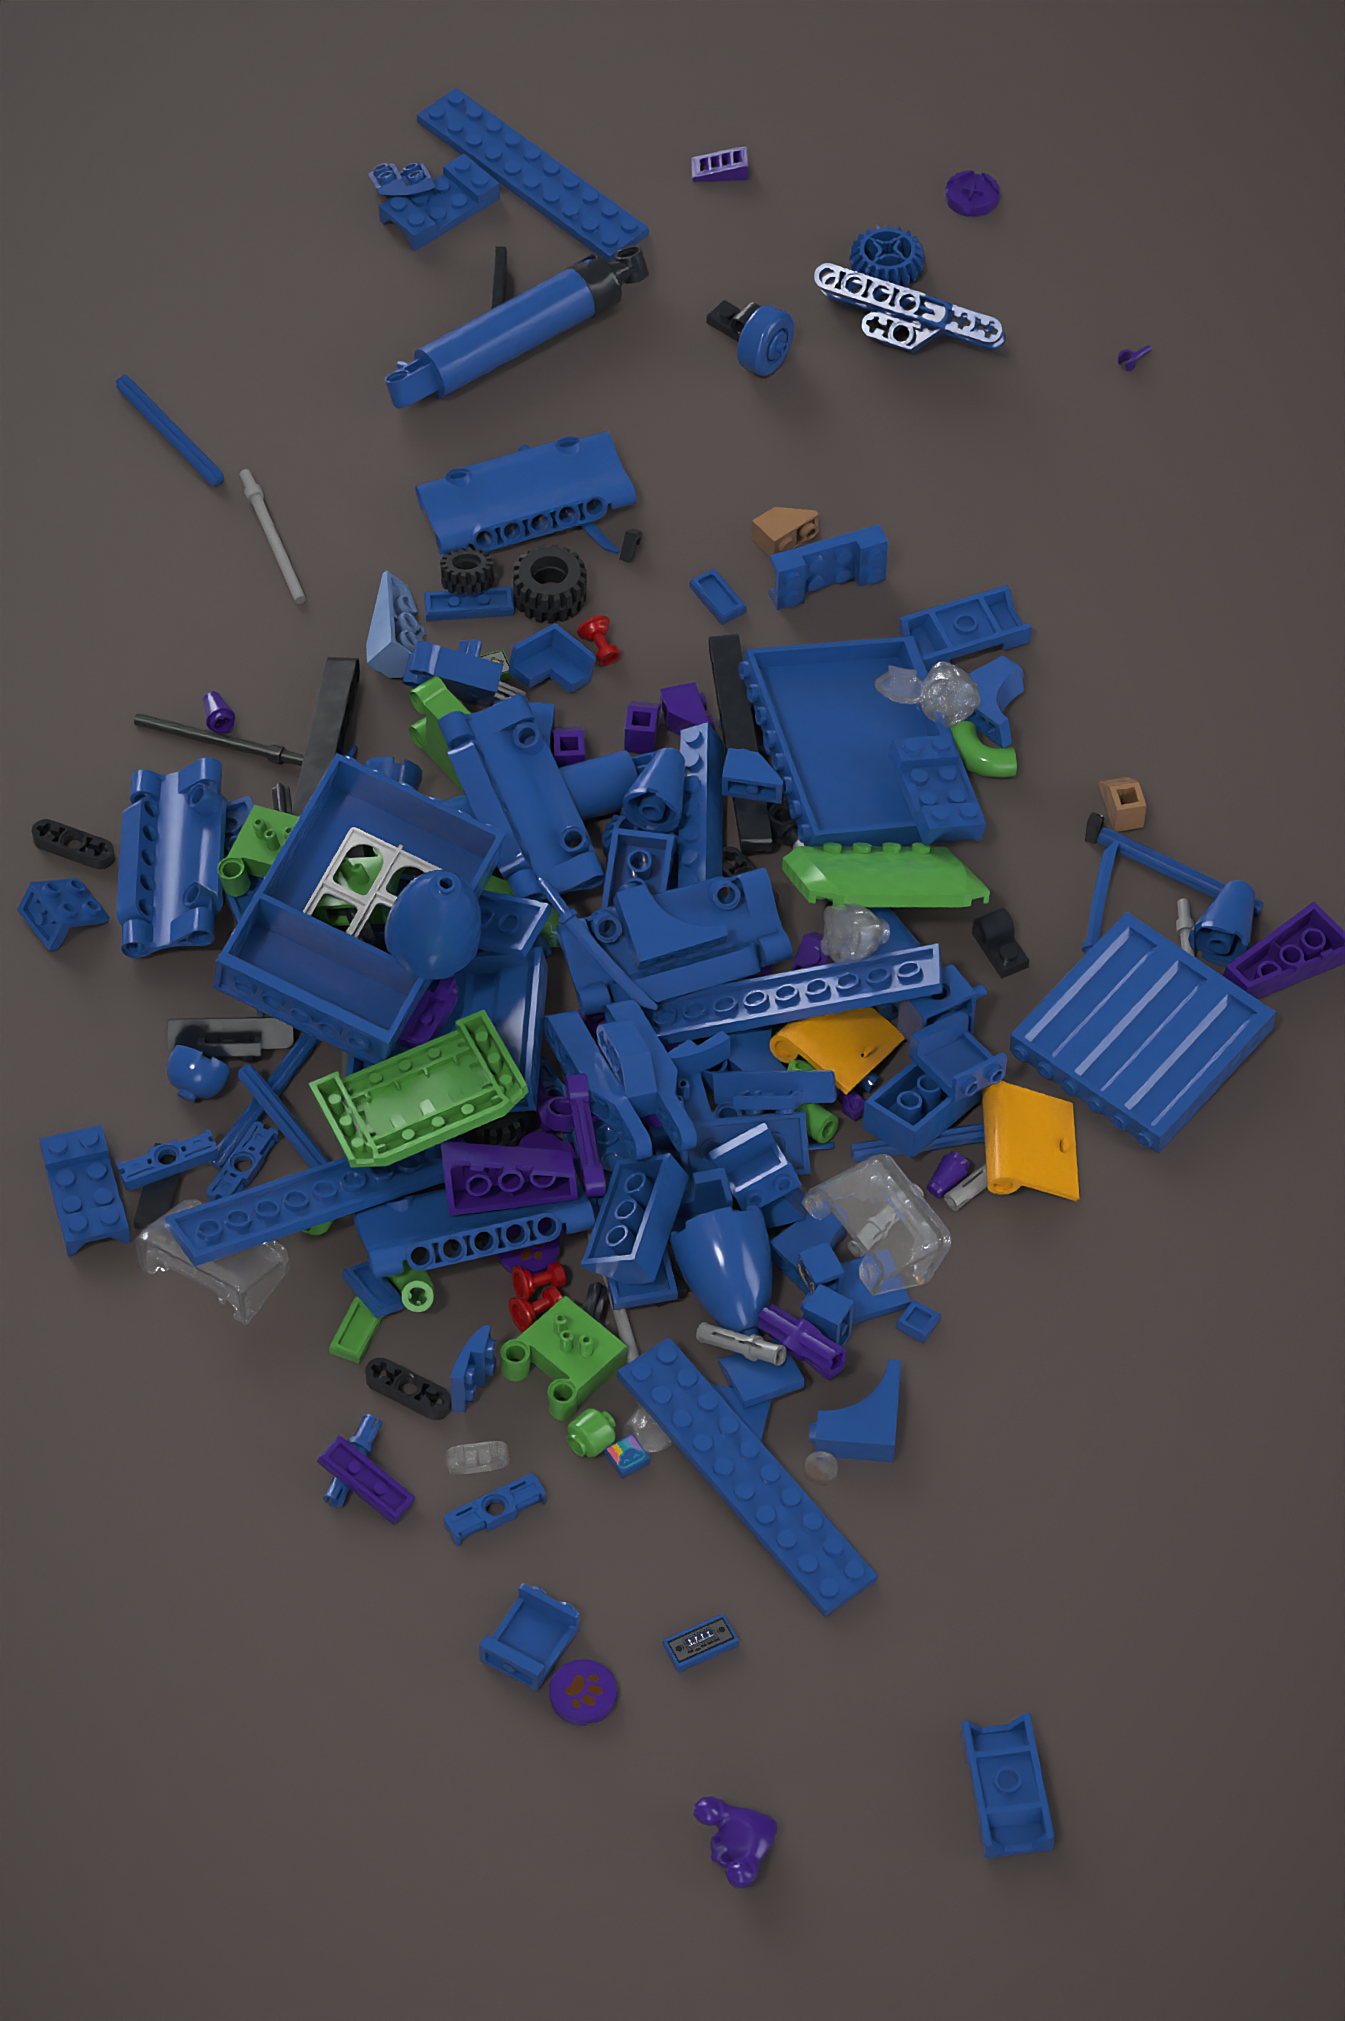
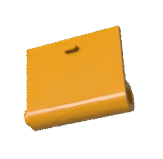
(838, 1042)
(1029, 1141)

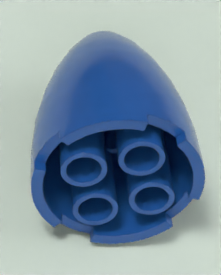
(434, 925)
(727, 1265)

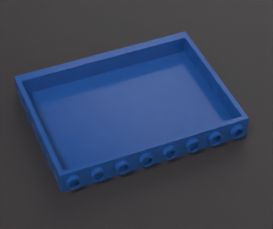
(835, 735)

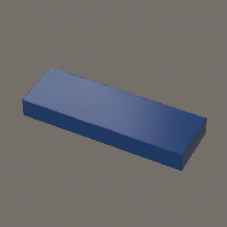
(450, 606)

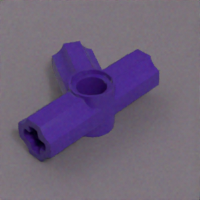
(803, 1341)

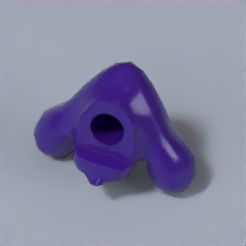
(741, 1838)

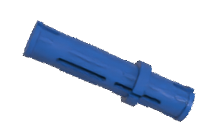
(361, 1441)

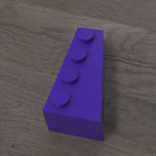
(1290, 954)
(505, 1177)

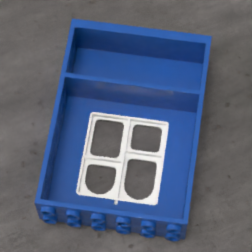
(325, 976)

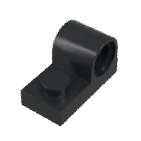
(730, 318)
(996, 938)

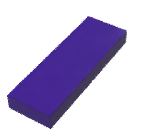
(366, 1479)

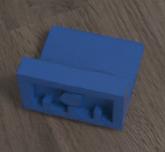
(58, 905)

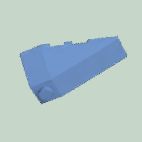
(393, 628)

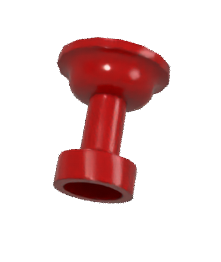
(595, 631)
(525, 1282)
(525, 1313)

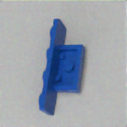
(773, 1089)

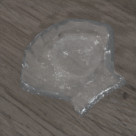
(900, 685)
(647, 1431)

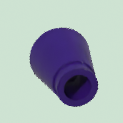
(218, 714)
(949, 1173)

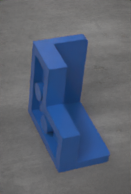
(552, 655)
(708, 1193)

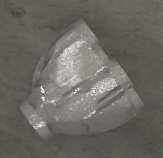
(948, 694)
(852, 933)

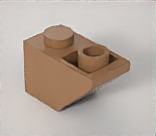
(784, 529)
(1124, 803)

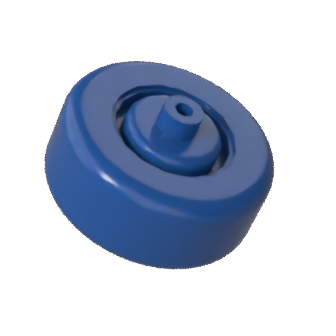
(765, 340)

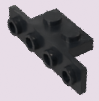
(230, 1036)

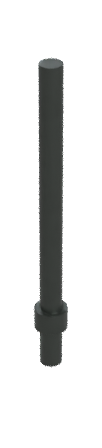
(274, 753)

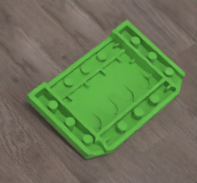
(883, 875)
(421, 1095)

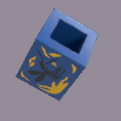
(820, 1266)

